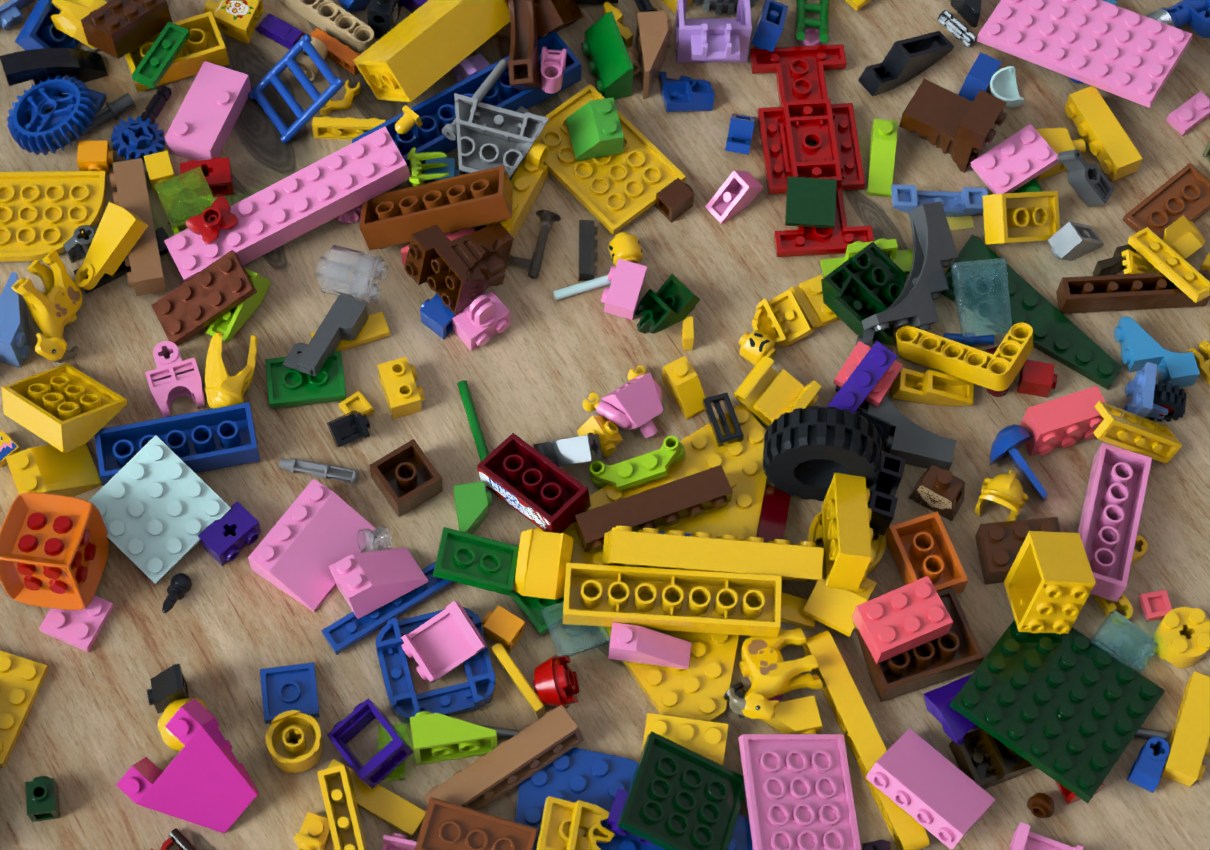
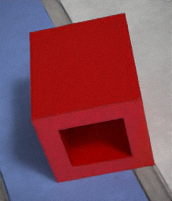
(1037, 378)

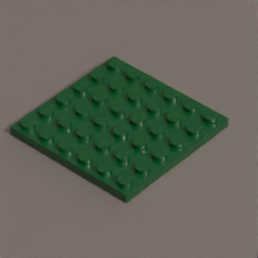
(1058, 704)

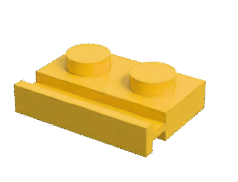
(810, 299)

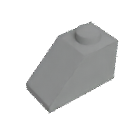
(1074, 241)

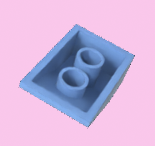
(13, 326)

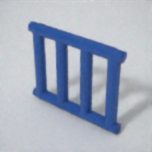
(319, 99)

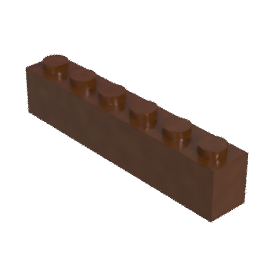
(1122, 293)
(655, 506)

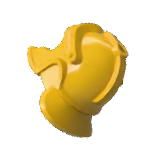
(1004, 490)

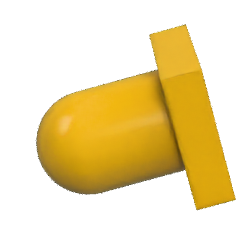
(407, 121)

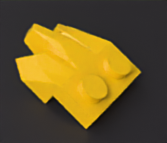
(70, 17)
(572, 826)

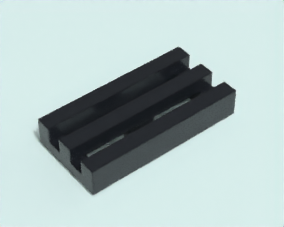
(738, 435)

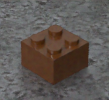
(406, 478)

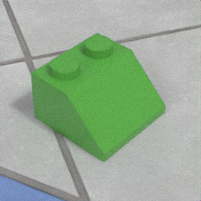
(595, 130)

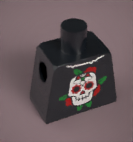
(388, 10)

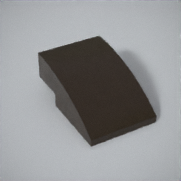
(987, 759)

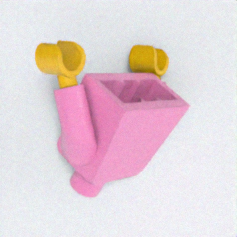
(632, 403)

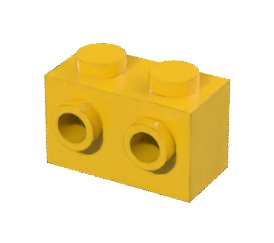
(400, 387)

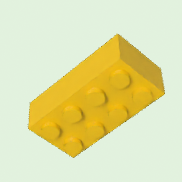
(202, 46)
(847, 532)

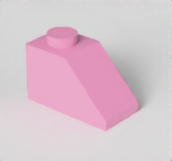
(734, 195)

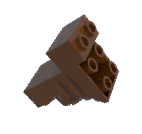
(953, 121)
(459, 267)

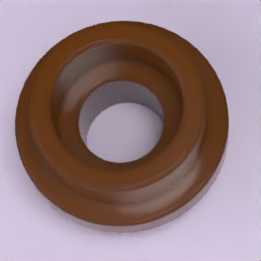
(1041, 805)

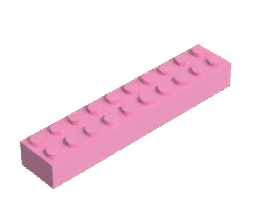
(298, 203)

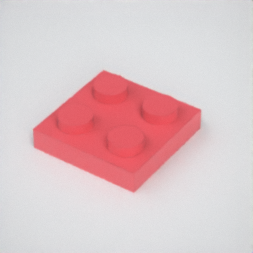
(882, 388)

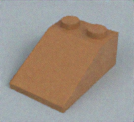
(652, 41)

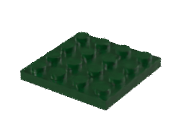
(681, 798)

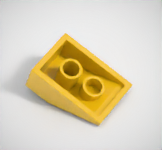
(1020, 217)
(53, 471)

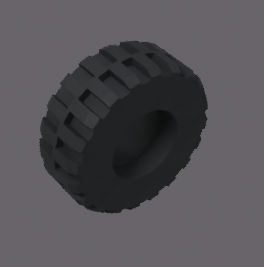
(815, 443)

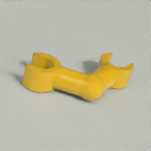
(344, 104)

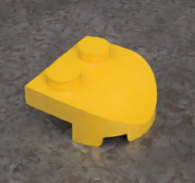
(782, 319)

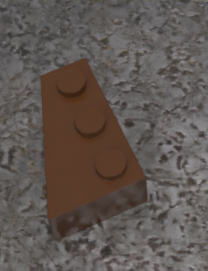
(555, 15)

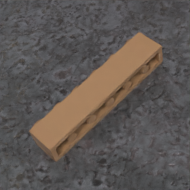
(144, 257)
(511, 762)

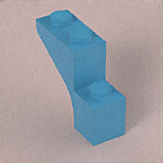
(1141, 348)

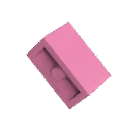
(625, 288)

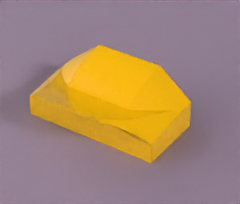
(1183, 237)

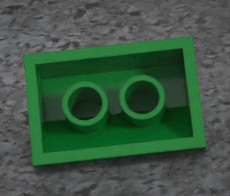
(608, 58)

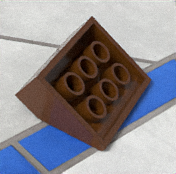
(930, 662)

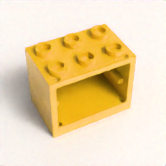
(1049, 582)

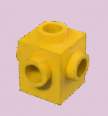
(607, 432)

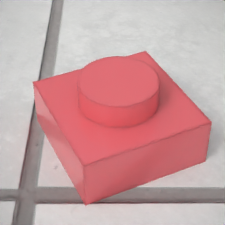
(1155, 605)

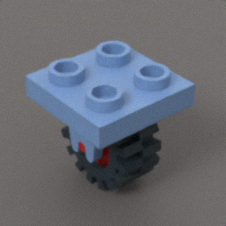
(1154, 398)

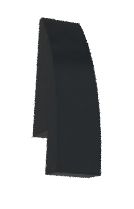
(905, 61)
(46, 62)

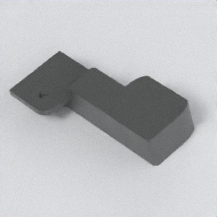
(342, 322)

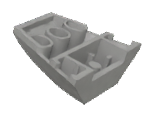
(493, 135)

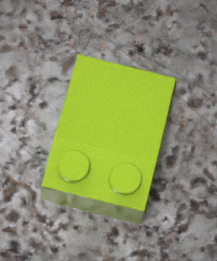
(447, 738)

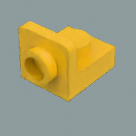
(313, 833)

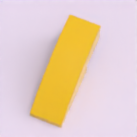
(932, 388)

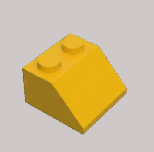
(836, 606)

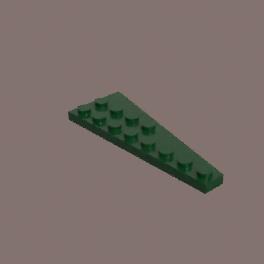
(1051, 329)

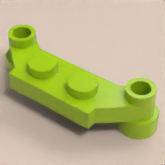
(638, 469)

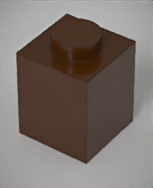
(674, 199)

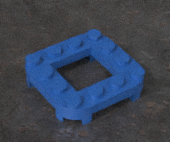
(446, 700)

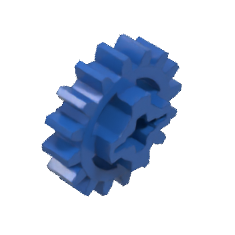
(137, 138)

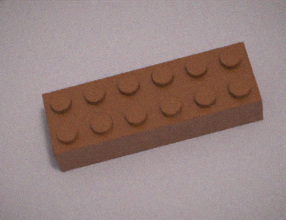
(448, 203)

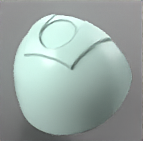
(1004, 86)

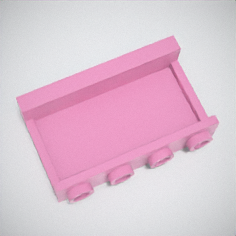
(930, 788)

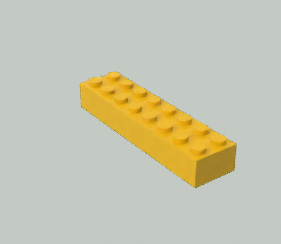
(702, 553)
(672, 599)

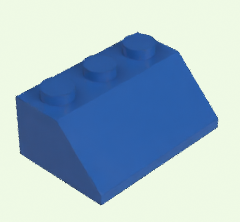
(41, 32)

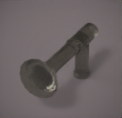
(547, 219)

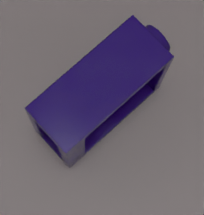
(383, 762)

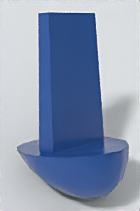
(1006, 444)

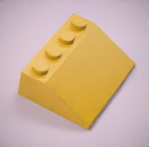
(61, 406)

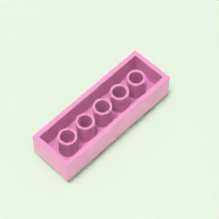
(1113, 516)

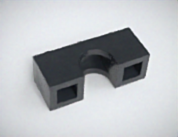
(882, 493)

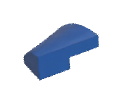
(686, 94)

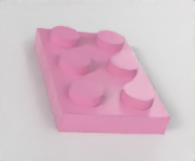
(1015, 161)

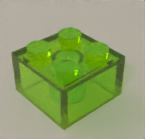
(184, 197)

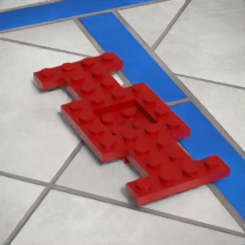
(809, 115)

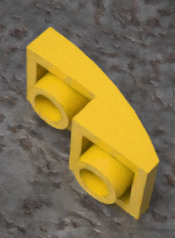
(625, 32)

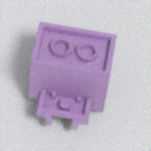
(713, 38)

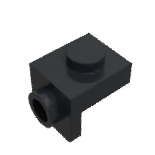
(349, 428)

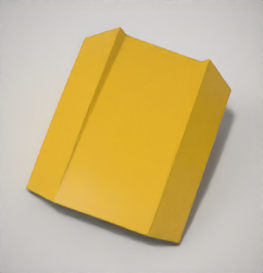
(542, 564)

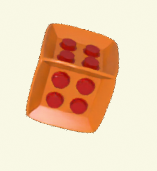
(52, 551)

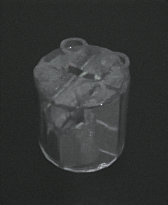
(351, 274)

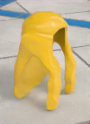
(220, 387)

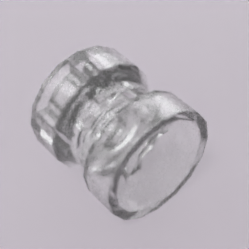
(375, 539)

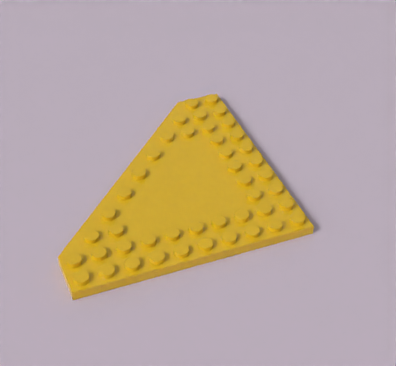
(701, 687)

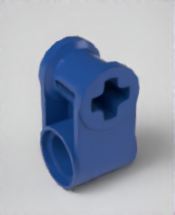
(1148, 768)

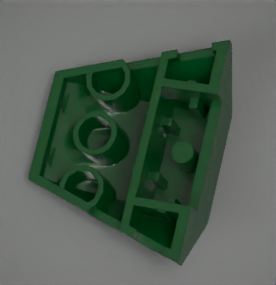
(864, 288)

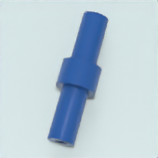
(970, 341)

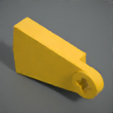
(110, 246)

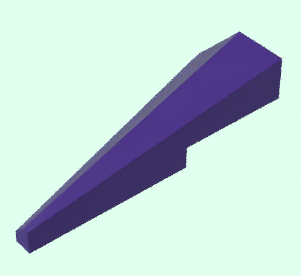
(938, 704)

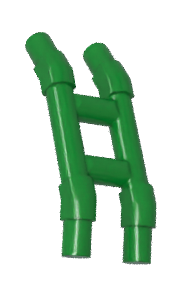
(821, 23)

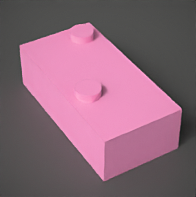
(208, 112)

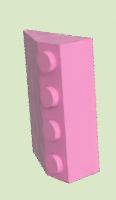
(306, 542)

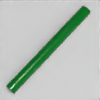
(473, 419)

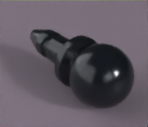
(176, 590)

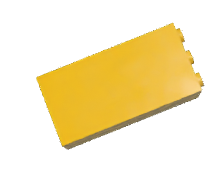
(429, 45)

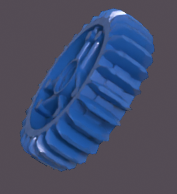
(71, 115)

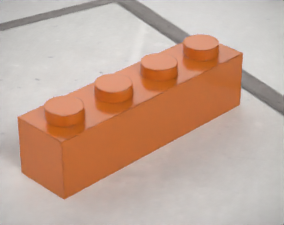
(337, 52)

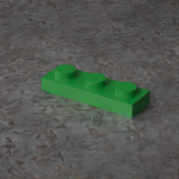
(161, 55)

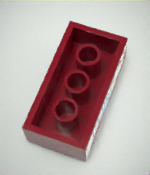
(533, 485)

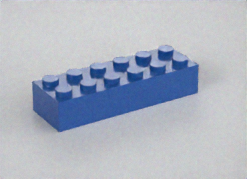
(200, 439)

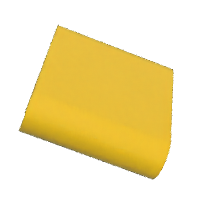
(774, 393)

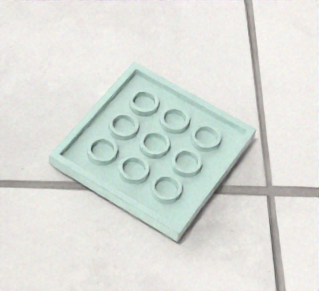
(157, 509)

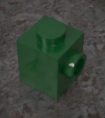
(42, 799)

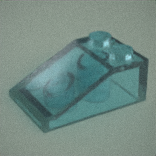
(982, 297)

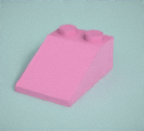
(376, 578)

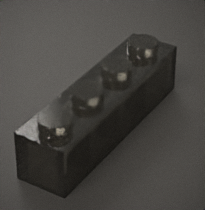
(587, 244)

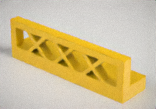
(1136, 433)

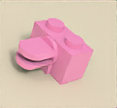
(481, 320)

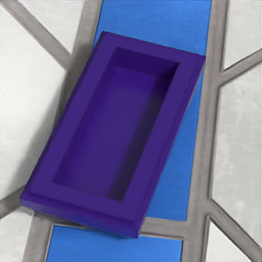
(279, 31)

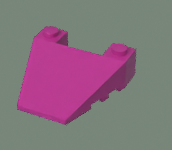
(201, 782)

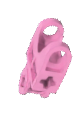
(173, 378)

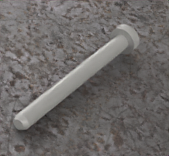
(450, 130)

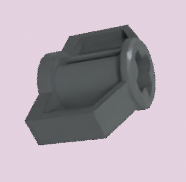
(84, 244)

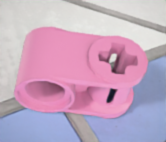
(552, 69)

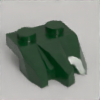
(665, 307)

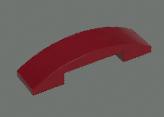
(773, 514)

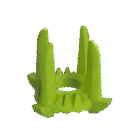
(416, 166)

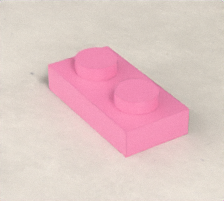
(1190, 113)

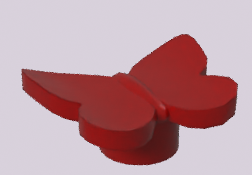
(213, 220)

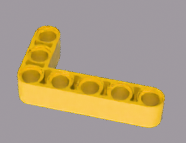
(965, 362)

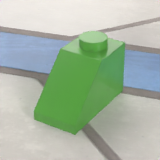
(471, 505)

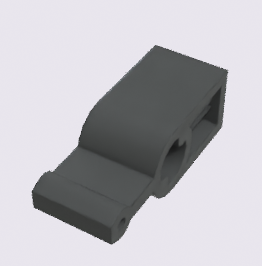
(1086, 178)
(572, 450)

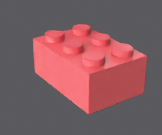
(1062, 421)
(902, 619)

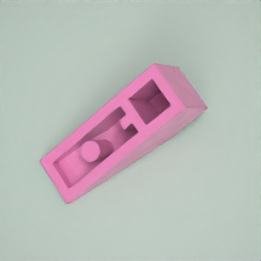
(648, 646)

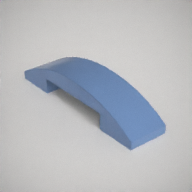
(954, 203)

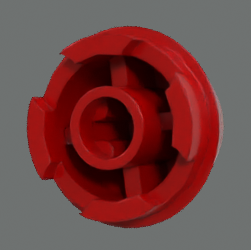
(556, 682)

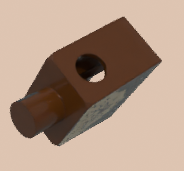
(939, 492)

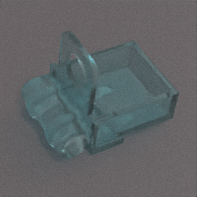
(1125, 641)

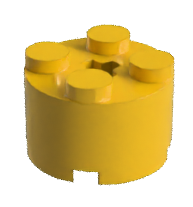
(1183, 637)
(299, 756)

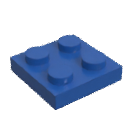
(289, 689)

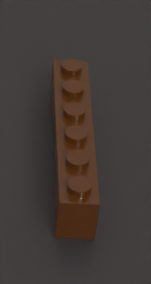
(524, 54)

